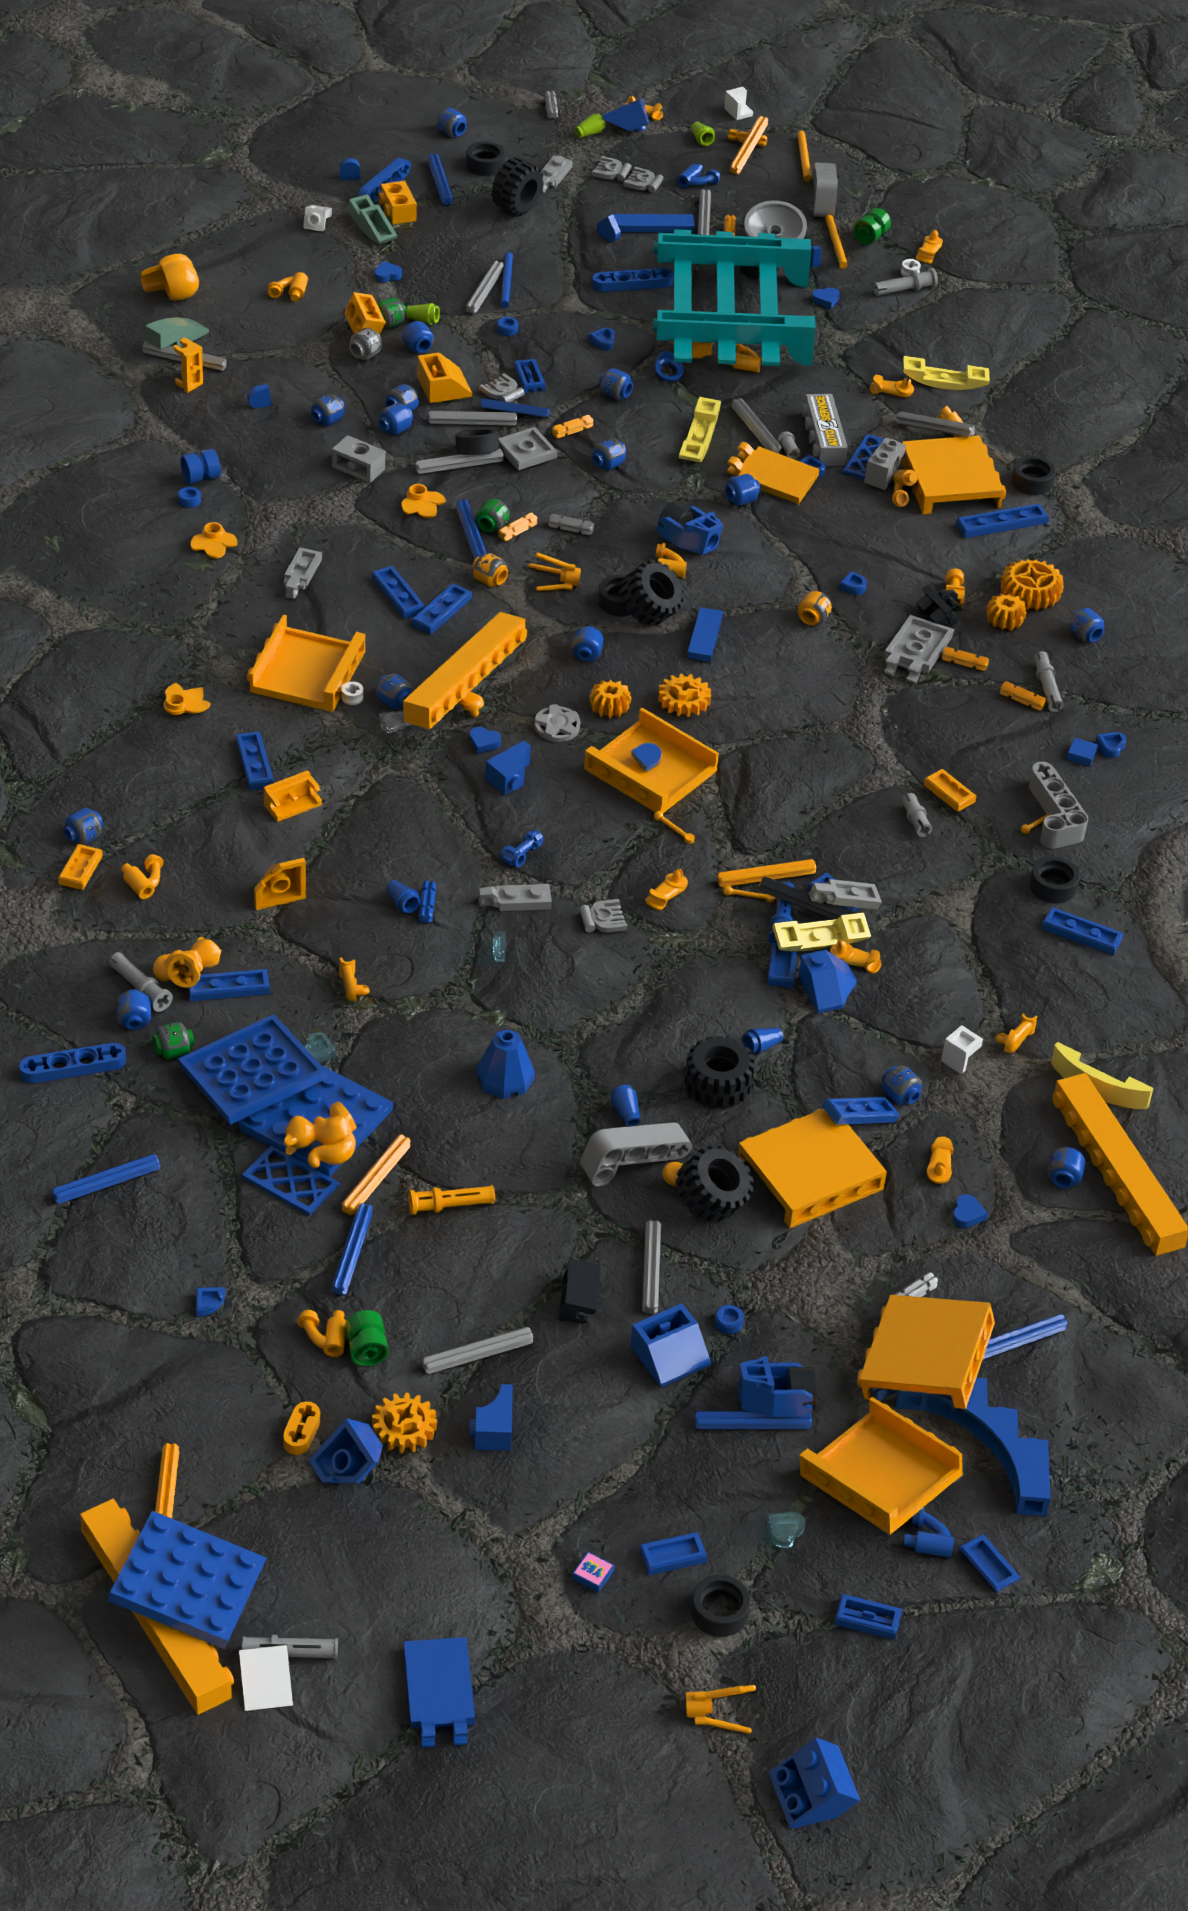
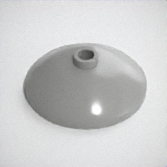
(775, 218)

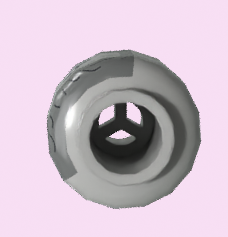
(365, 344)

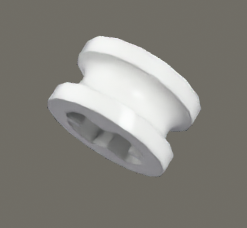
(910, 266)
(349, 688)

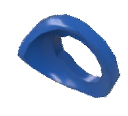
(667, 358)

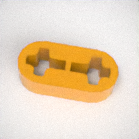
(296, 1426)

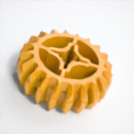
(1033, 582)

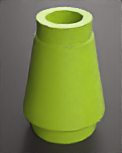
(591, 125)
(704, 134)
(425, 313)

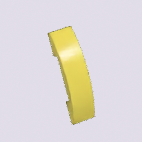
(945, 379)
(701, 430)
(821, 934)
(1128, 1094)

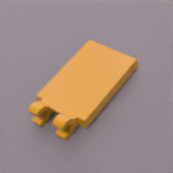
(774, 472)

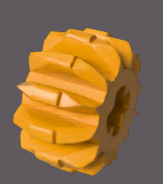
(1006, 612)
(610, 699)

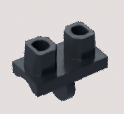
(941, 604)

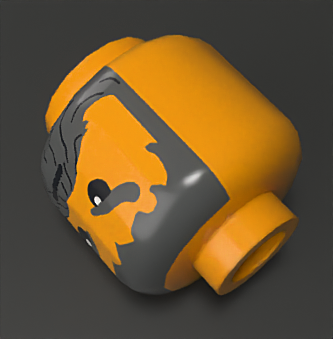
(490, 570)
(814, 608)

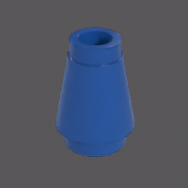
(405, 898)
(762, 1039)
(626, 1104)

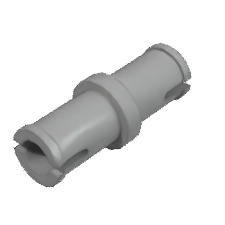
(916, 814)

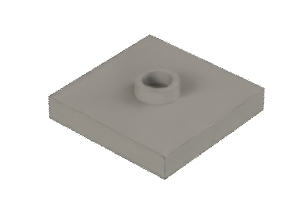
(527, 448)

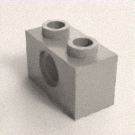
(358, 458)
(884, 463)

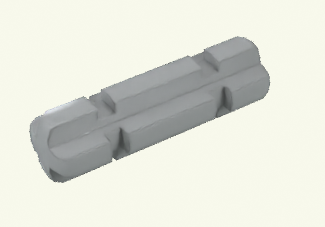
(551, 104)
(571, 524)
(920, 1286)

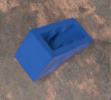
(507, 768)
(494, 1422)

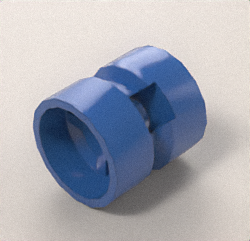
(204, 465)

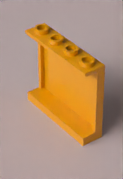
(952, 471)
(305, 666)
(682, 765)
(813, 1166)
(928, 1347)
(883, 1467)

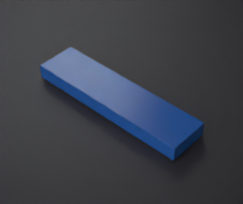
(654, 222)
(1002, 520)

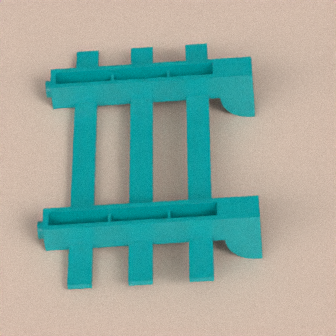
(725, 325)

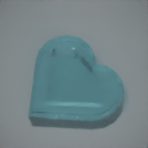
(499, 946)
(320, 1047)
(785, 1528)

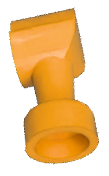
(954, 580)

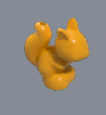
(185, 966)
(332, 1132)

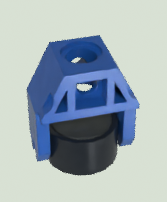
(689, 528)
(760, 1378)

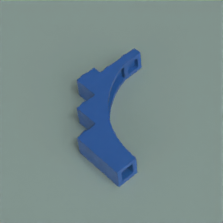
(996, 1427)

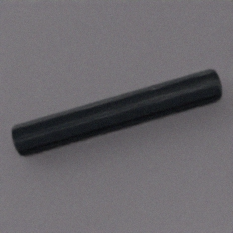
(801, 899)

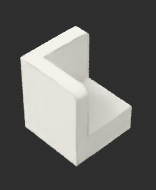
(736, 103)
(959, 1047)

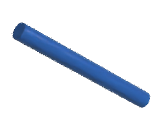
(506, 282)

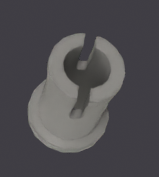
(787, 442)

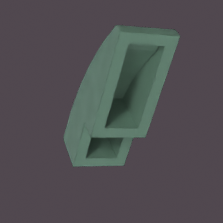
(371, 219)
(171, 330)

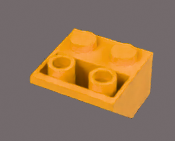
(441, 378)

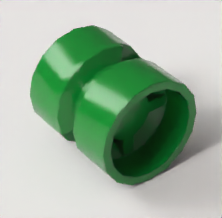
(871, 226)
(366, 1338)

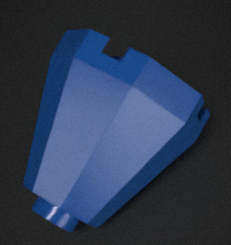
(505, 1066)

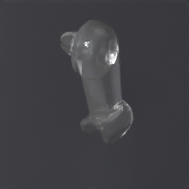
(392, 721)

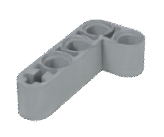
(825, 189)
(1066, 817)
(632, 1146)

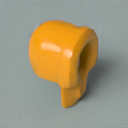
(174, 275)

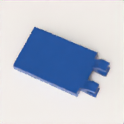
(439, 1687)

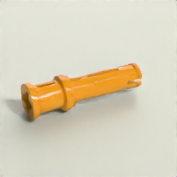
(438, 1199)

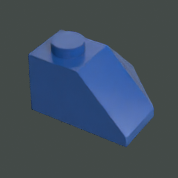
(629, 116)
(826, 980)
(347, 1454)

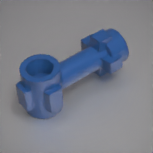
(517, 856)

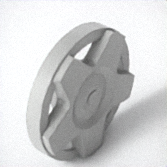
(557, 720)

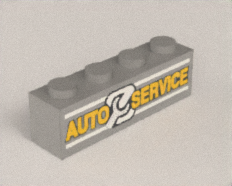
(824, 429)

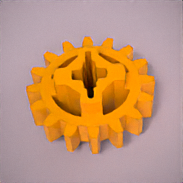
(684, 695)
(404, 1422)

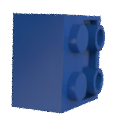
(670, 1345)
(814, 1784)

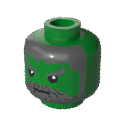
(392, 312)
(492, 515)
(172, 1041)

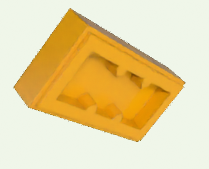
(949, 790)
(80, 867)

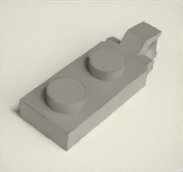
(555, 171)
(301, 571)
(846, 894)
(516, 897)

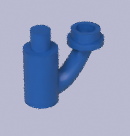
(692, 177)
(929, 1543)

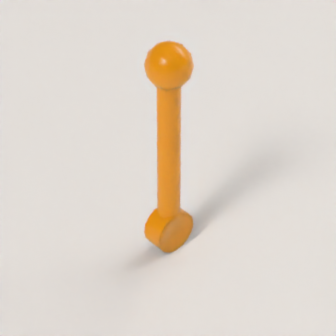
(1025, 829)
(688, 838)
(729, 891)

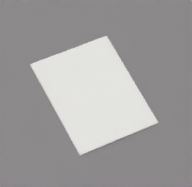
(265, 1677)

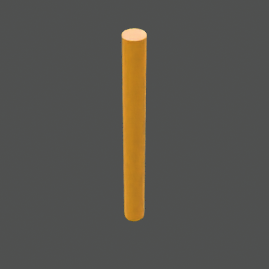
(804, 156)
(836, 241)

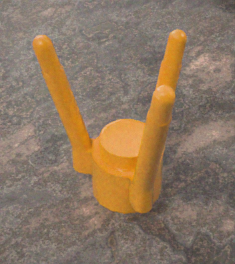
(569, 573)
(700, 1704)

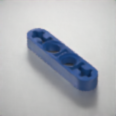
(394, 172)
(632, 279)
(73, 1066)

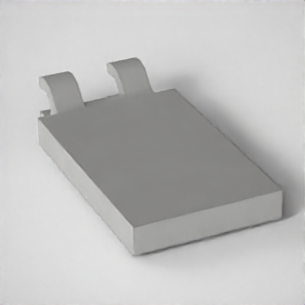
(916, 647)

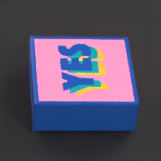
(593, 1572)

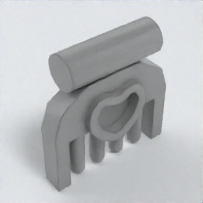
(611, 168)
(643, 179)
(505, 389)
(602, 917)

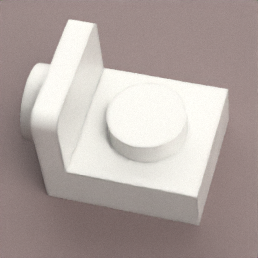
(316, 217)

